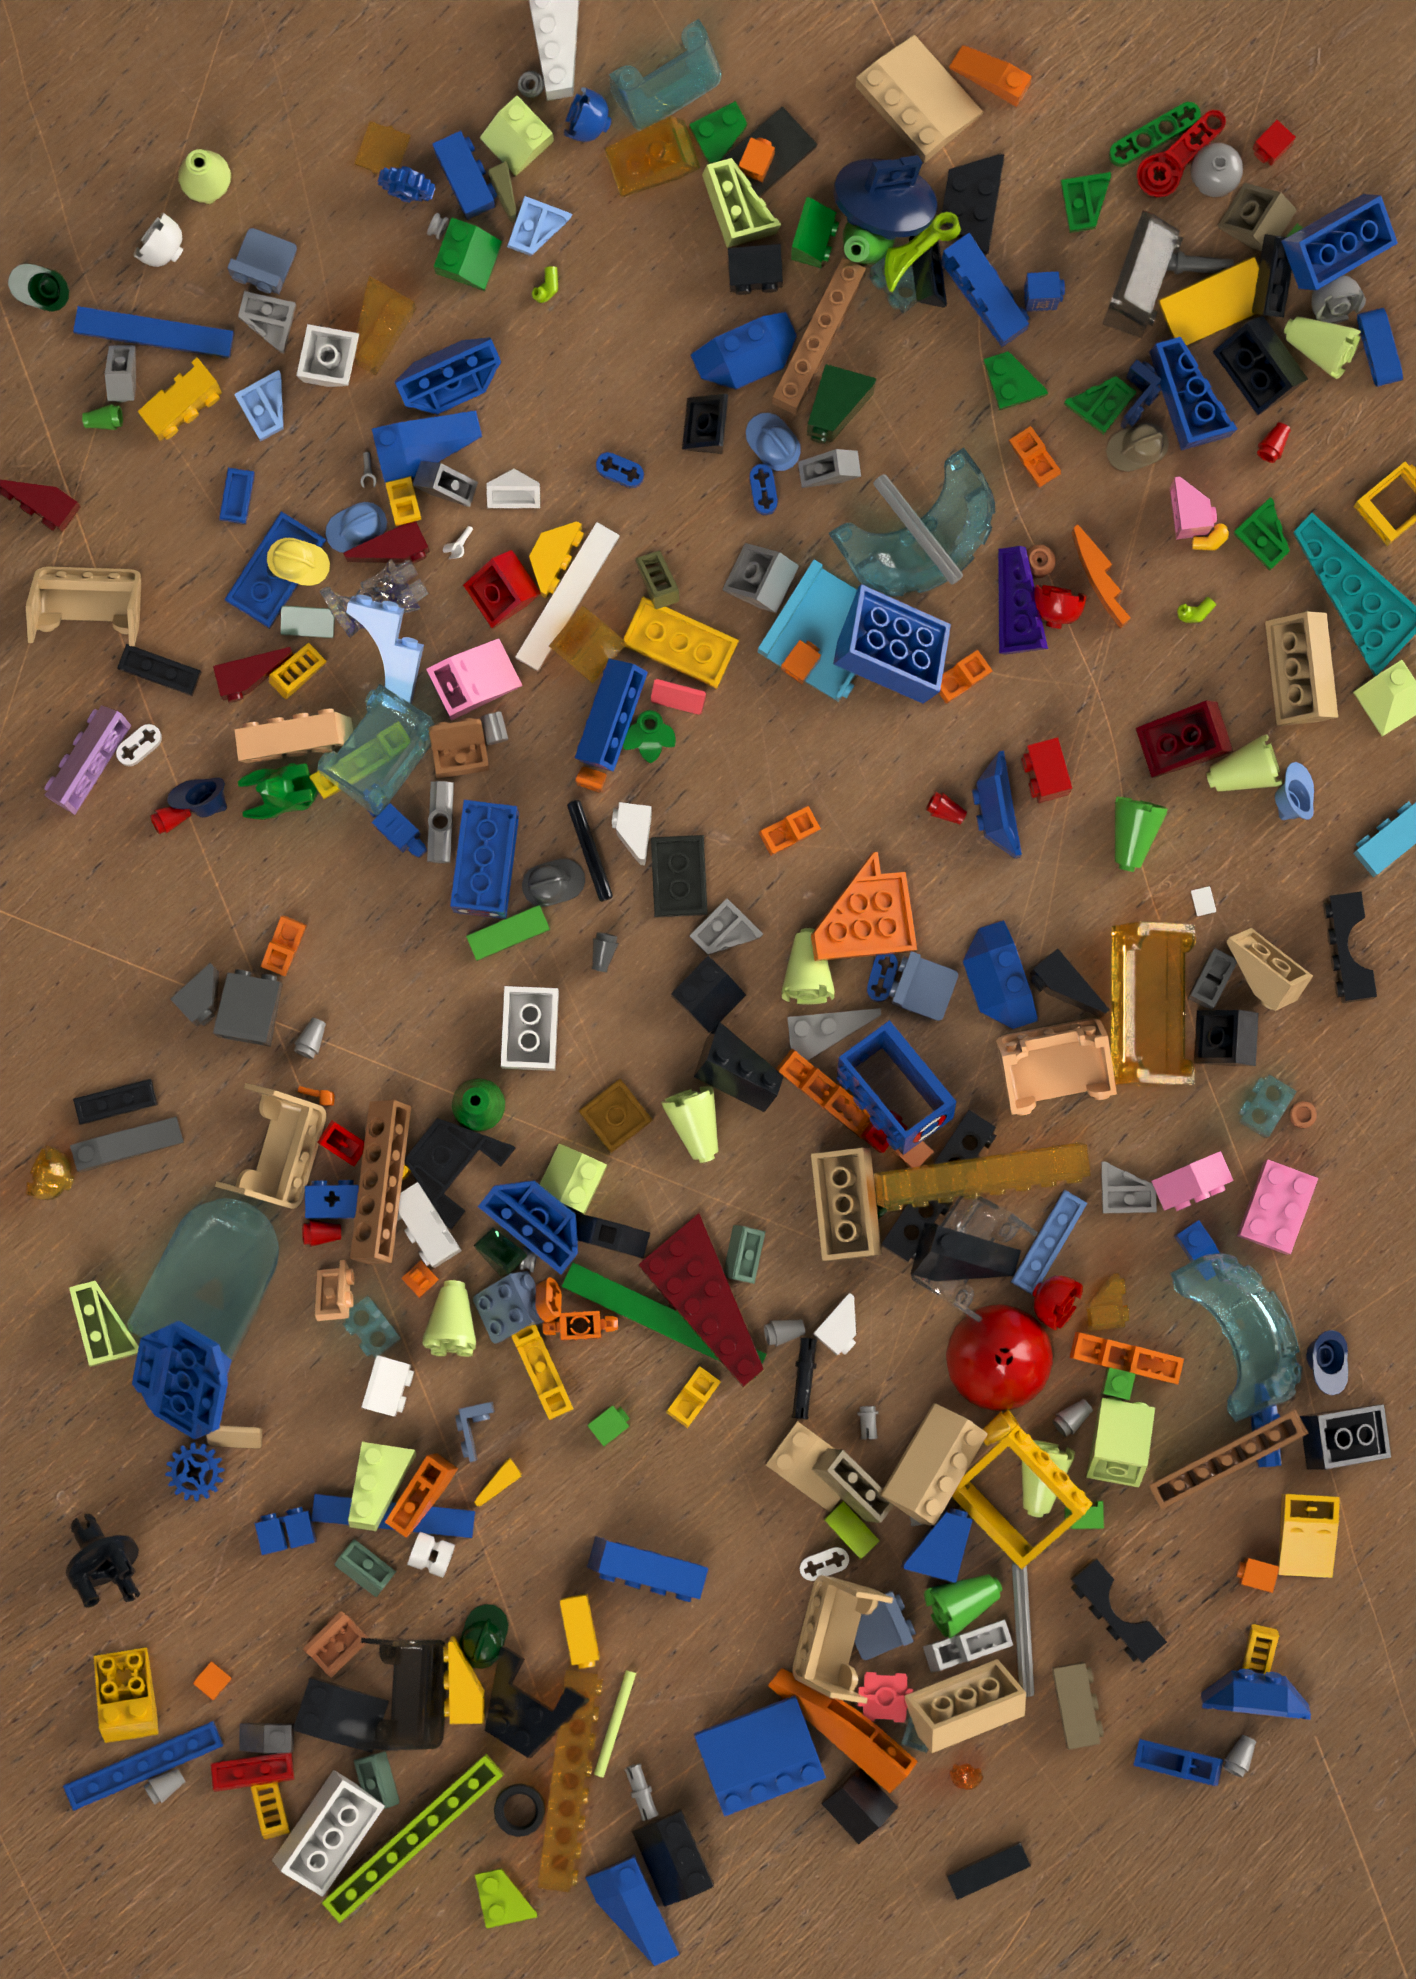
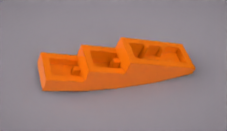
(1095, 567)
(824, 1092)
(1126, 1358)

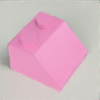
(1190, 510)

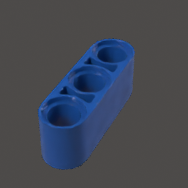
(1379, 347)

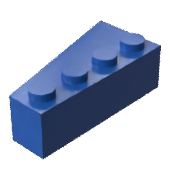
(984, 290)
(647, 1568)

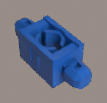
(399, 831)

